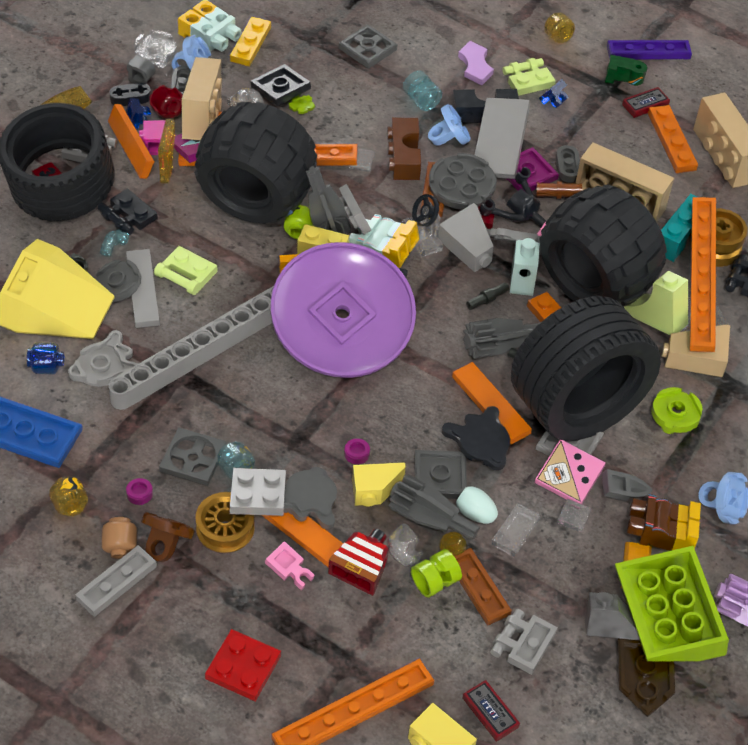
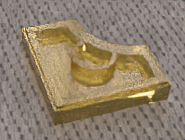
(165, 151)

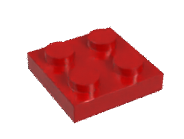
(243, 665)

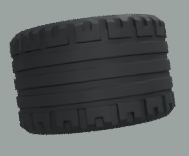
(49, 129)

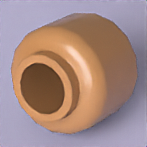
(119, 537)

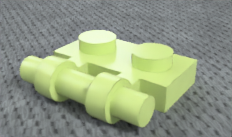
(530, 81)

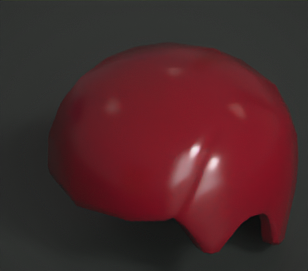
(166, 102)

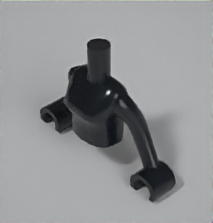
(522, 203)

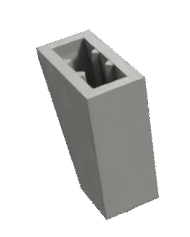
(468, 238)

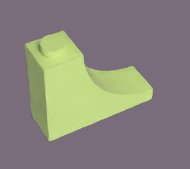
(666, 306)

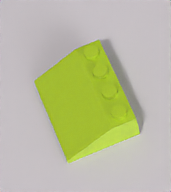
(673, 607)

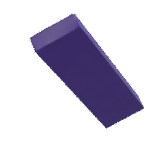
(650, 49)

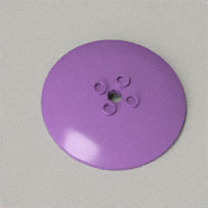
(348, 279)

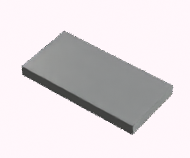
(502, 134)

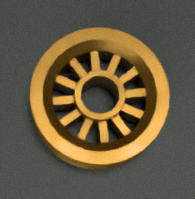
(222, 536)

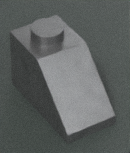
(609, 617)

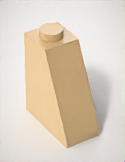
(711, 363)

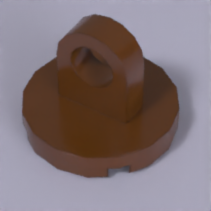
(165, 531)

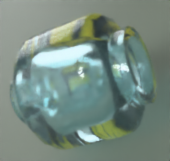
(235, 456)

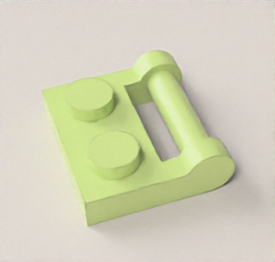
(188, 265)

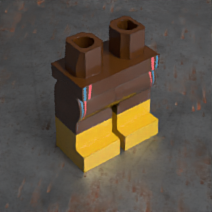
(664, 523)

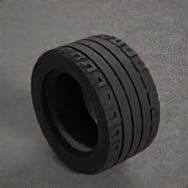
(585, 368)

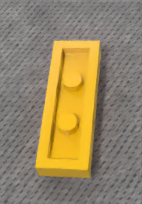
(250, 41)

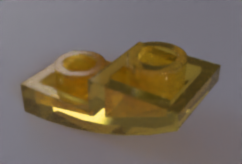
(71, 96)

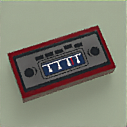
(640, 103)
(491, 710)

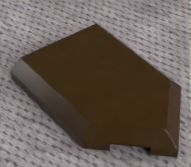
(643, 681)

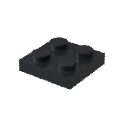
(280, 84)

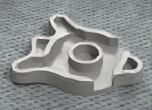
(510, 235)
(102, 361)

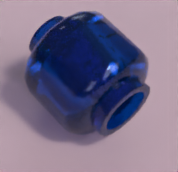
(45, 358)

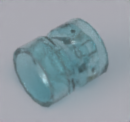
(422, 90)

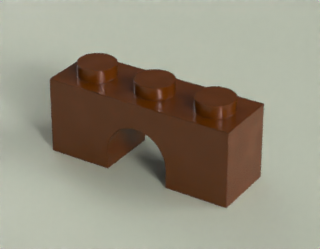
(404, 148)

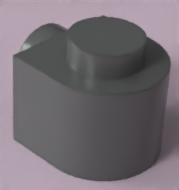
(140, 69)

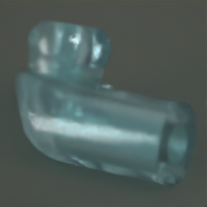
(111, 239)

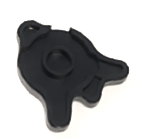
(481, 438)

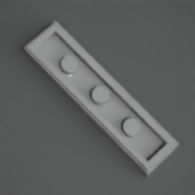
(144, 299)

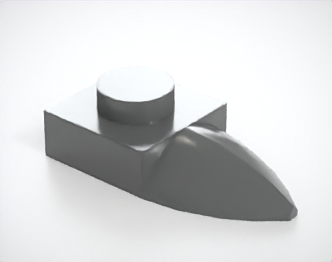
(623, 485)

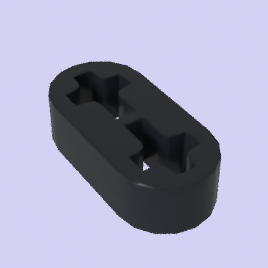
(122, 93)

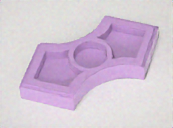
(474, 58)

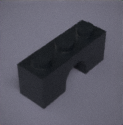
(472, 108)

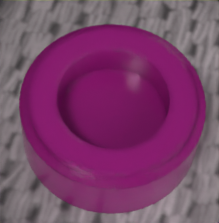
(357, 451)
(139, 491)

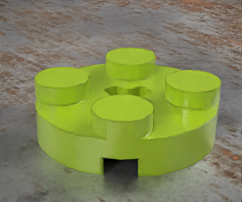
(676, 422)

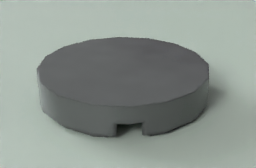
(120, 278)

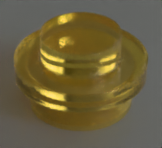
(453, 543)

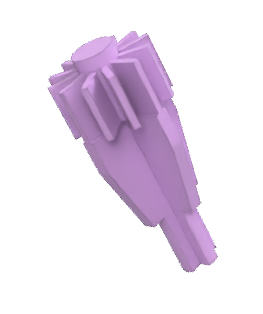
(733, 599)

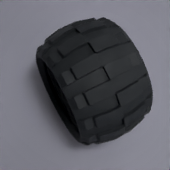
(255, 162)
(603, 245)

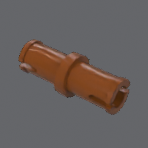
(557, 189)

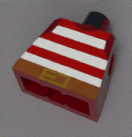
(361, 560)

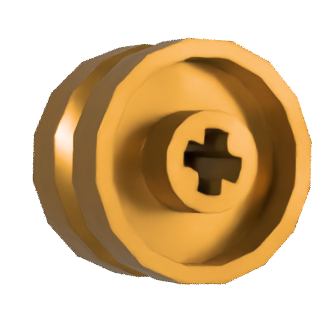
(730, 236)

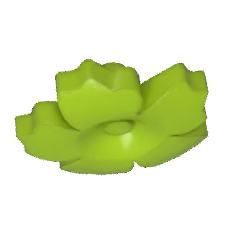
(302, 104)

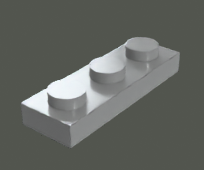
(353, 210)
(116, 580)

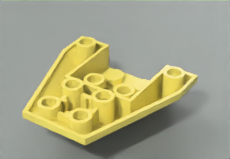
(52, 295)

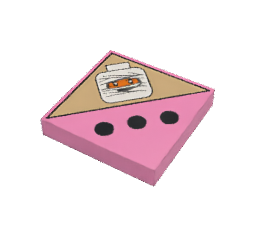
(570, 472)

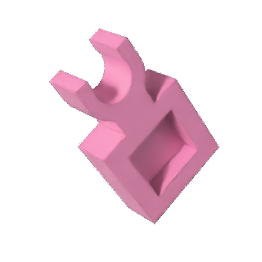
(287, 563)

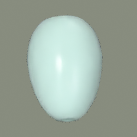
(477, 505)

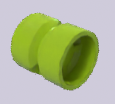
(436, 573)

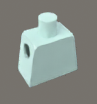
(525, 257)

